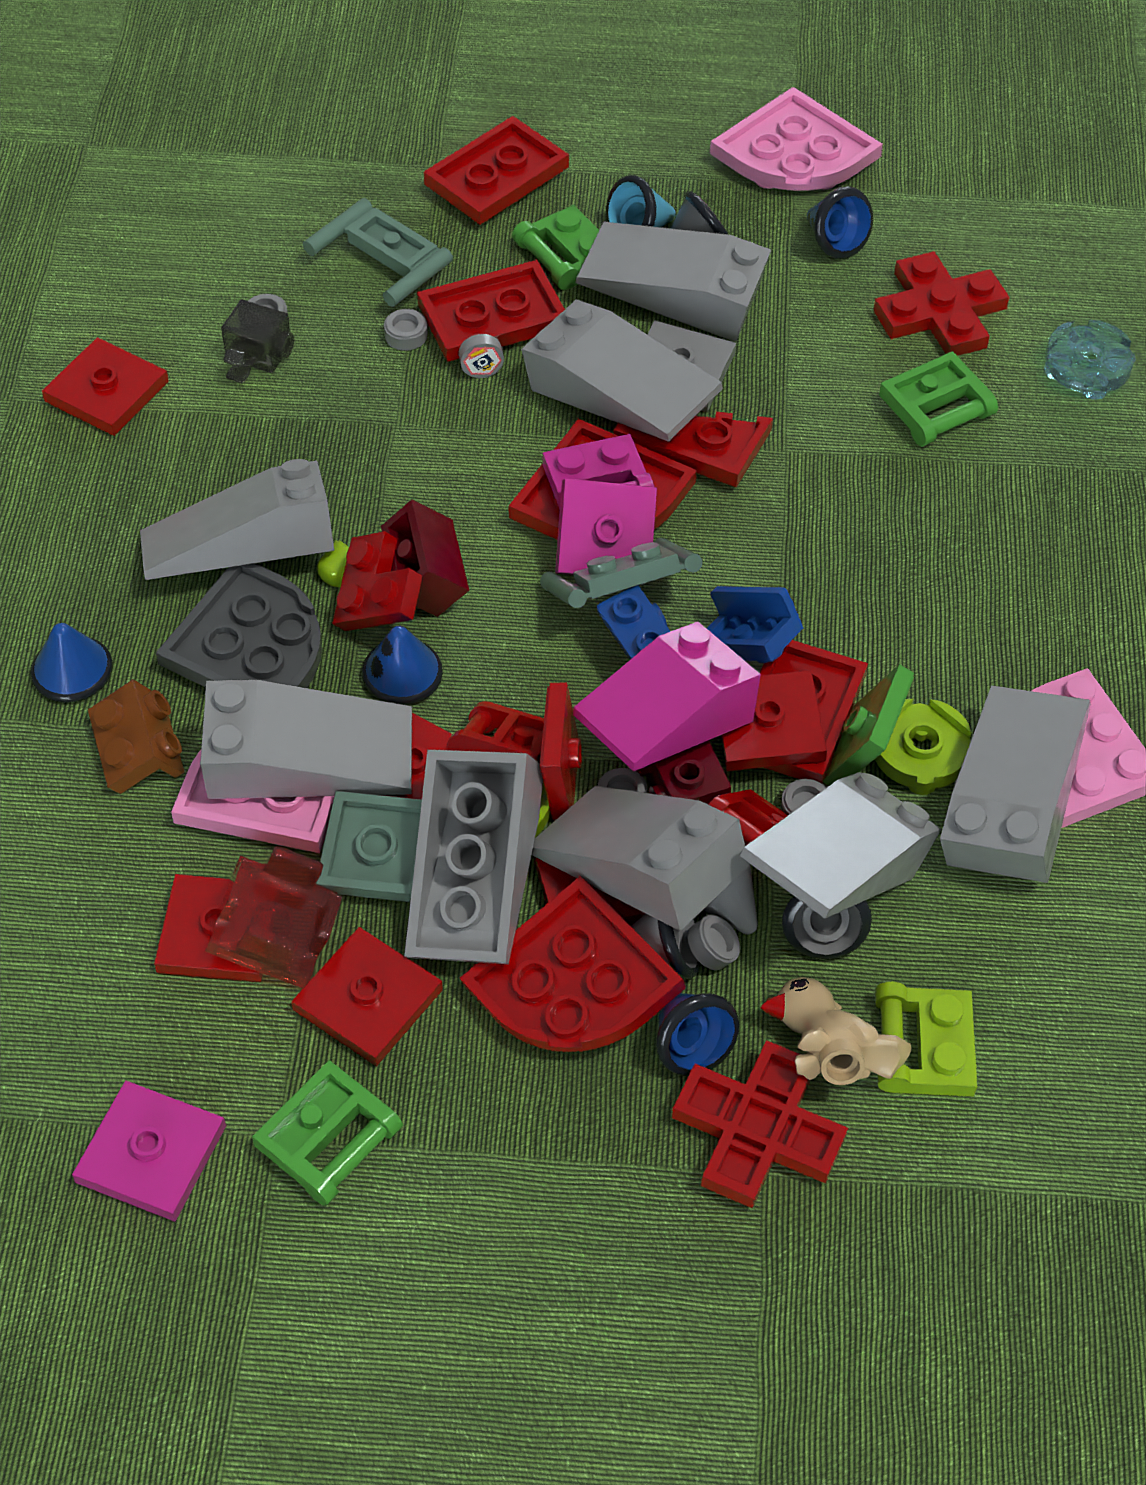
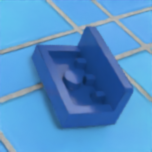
(632, 620)
(755, 621)

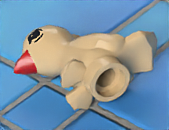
(835, 1040)

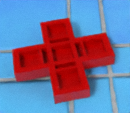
(941, 304)
(758, 1125)

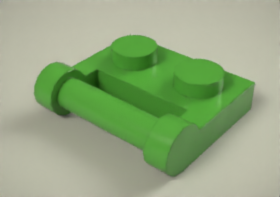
(568, 233)
(932, 387)
(314, 1120)

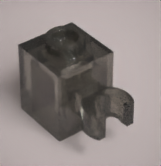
(255, 339)

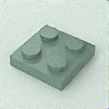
(371, 846)

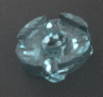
(1091, 377)

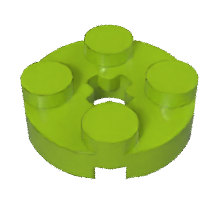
(928, 768)

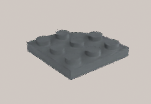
(247, 630)

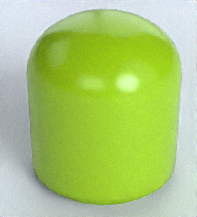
(332, 564)

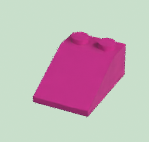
(671, 697)

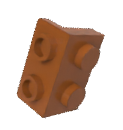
(135, 736)

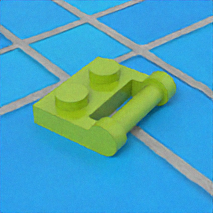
(943, 1039)

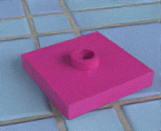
(602, 521)
(149, 1150)

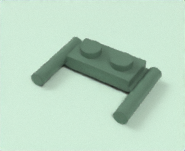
(388, 243)
(609, 575)

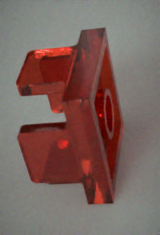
(275, 916)

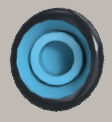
(637, 204)

